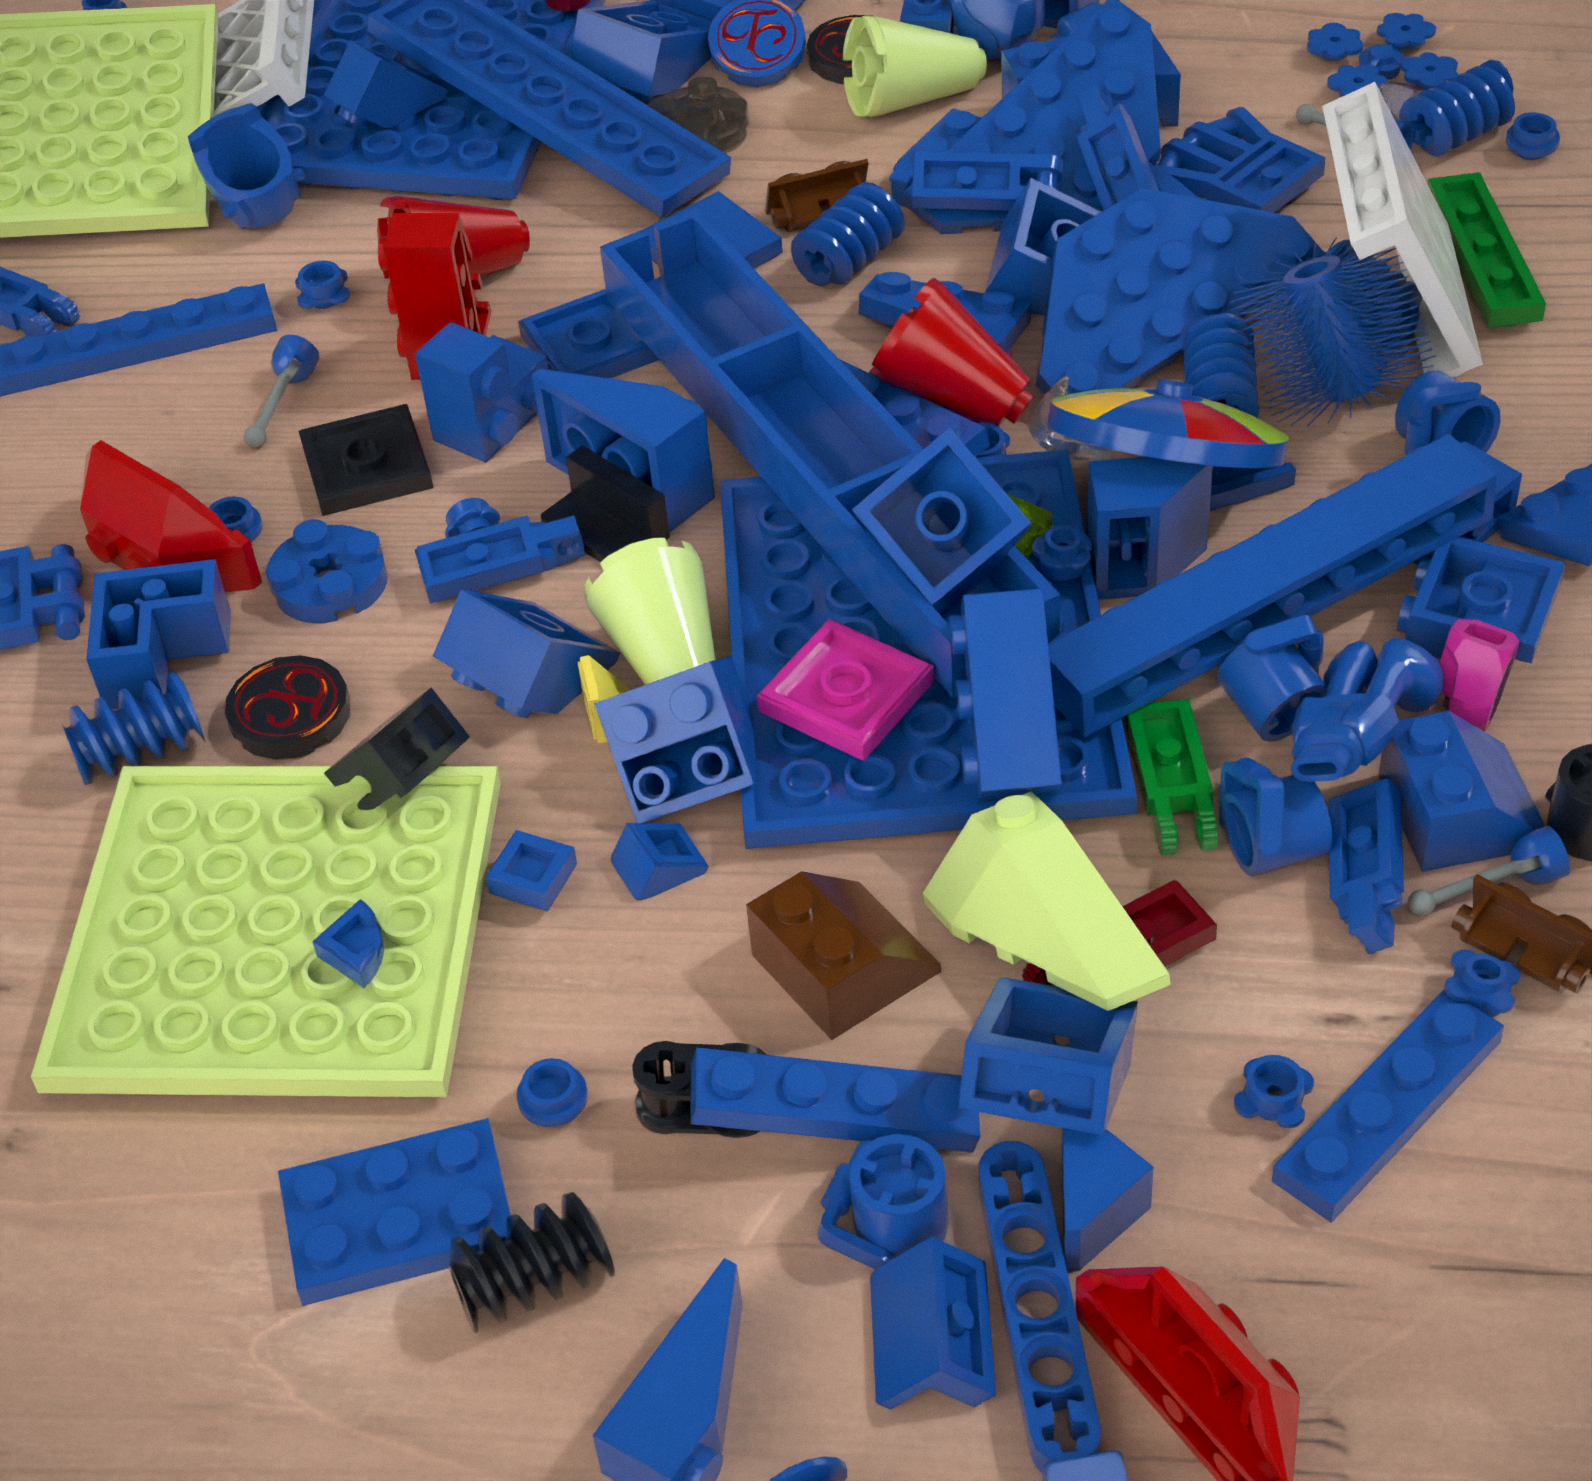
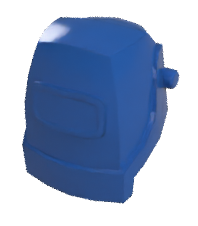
(998, 23)
(246, 167)

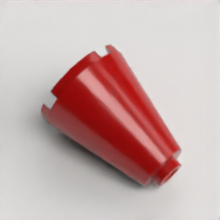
(493, 234)
(952, 360)

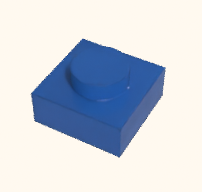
(531, 870)

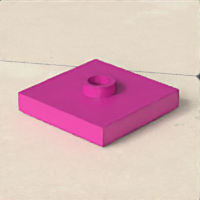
(845, 689)

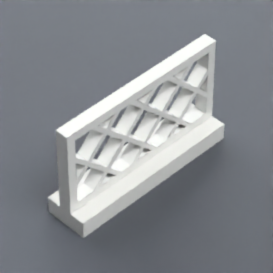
(266, 44)

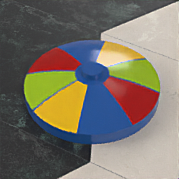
(1168, 426)

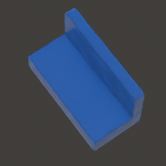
(932, 1326)

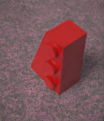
(430, 279)

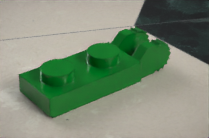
(1172, 771)

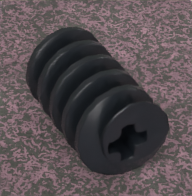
(527, 1258)

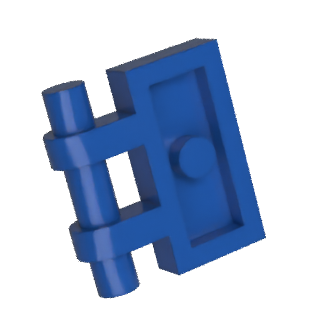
(25, 610)

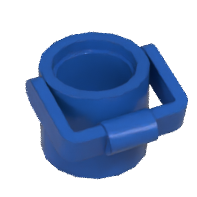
(1443, 407)
(1272, 676)
(1271, 818)
(895, 1199)

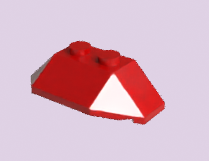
(151, 522)
(1195, 1369)

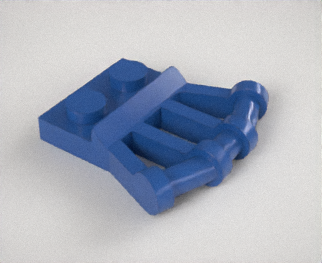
(1249, 173)

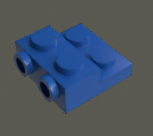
(1484, 585)

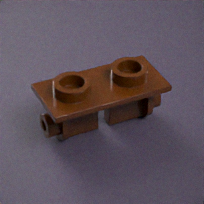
(796, 198)
(1555, 945)

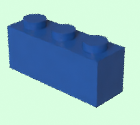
(1006, 694)

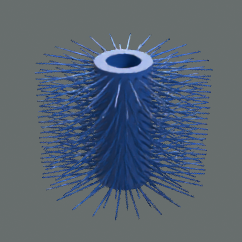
(1332, 329)

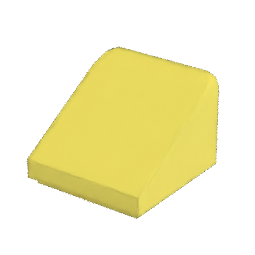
(597, 686)

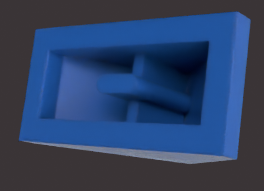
(1103, 1193)

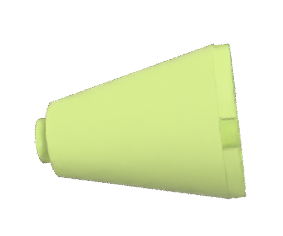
(906, 65)
(654, 607)

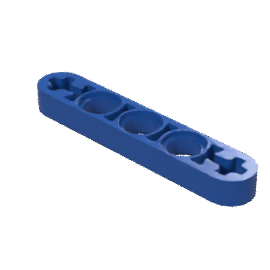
(1037, 1271)

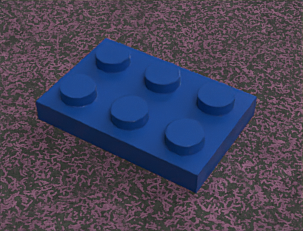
(391, 1209)

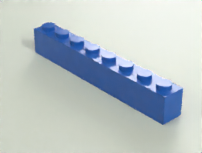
(1276, 575)

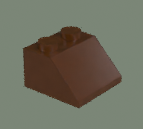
(835, 949)

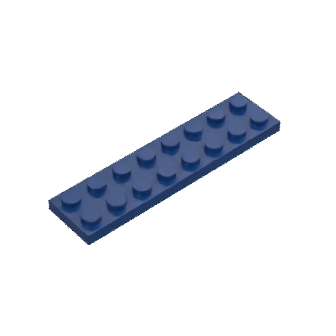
(554, 99)

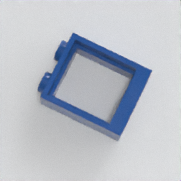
(1017, 1052)

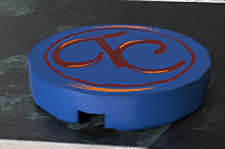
(756, 41)

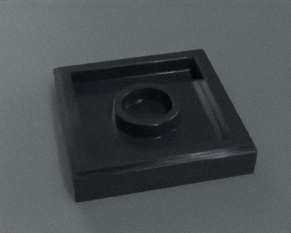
(365, 459)

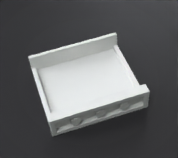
(1392, 205)

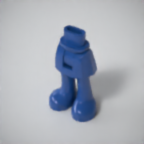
(1358, 709)

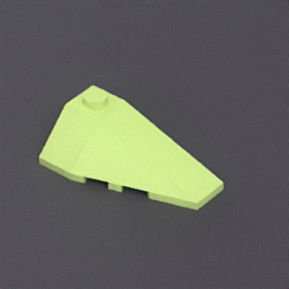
(1040, 899)

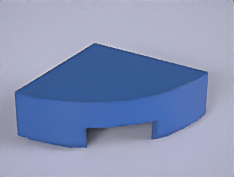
(353, 944)

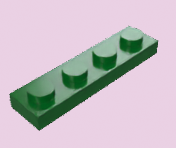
(1487, 252)

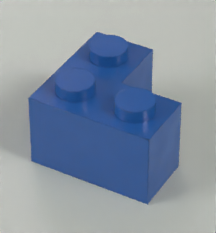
(477, 389)
(154, 617)

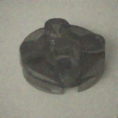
(707, 112)

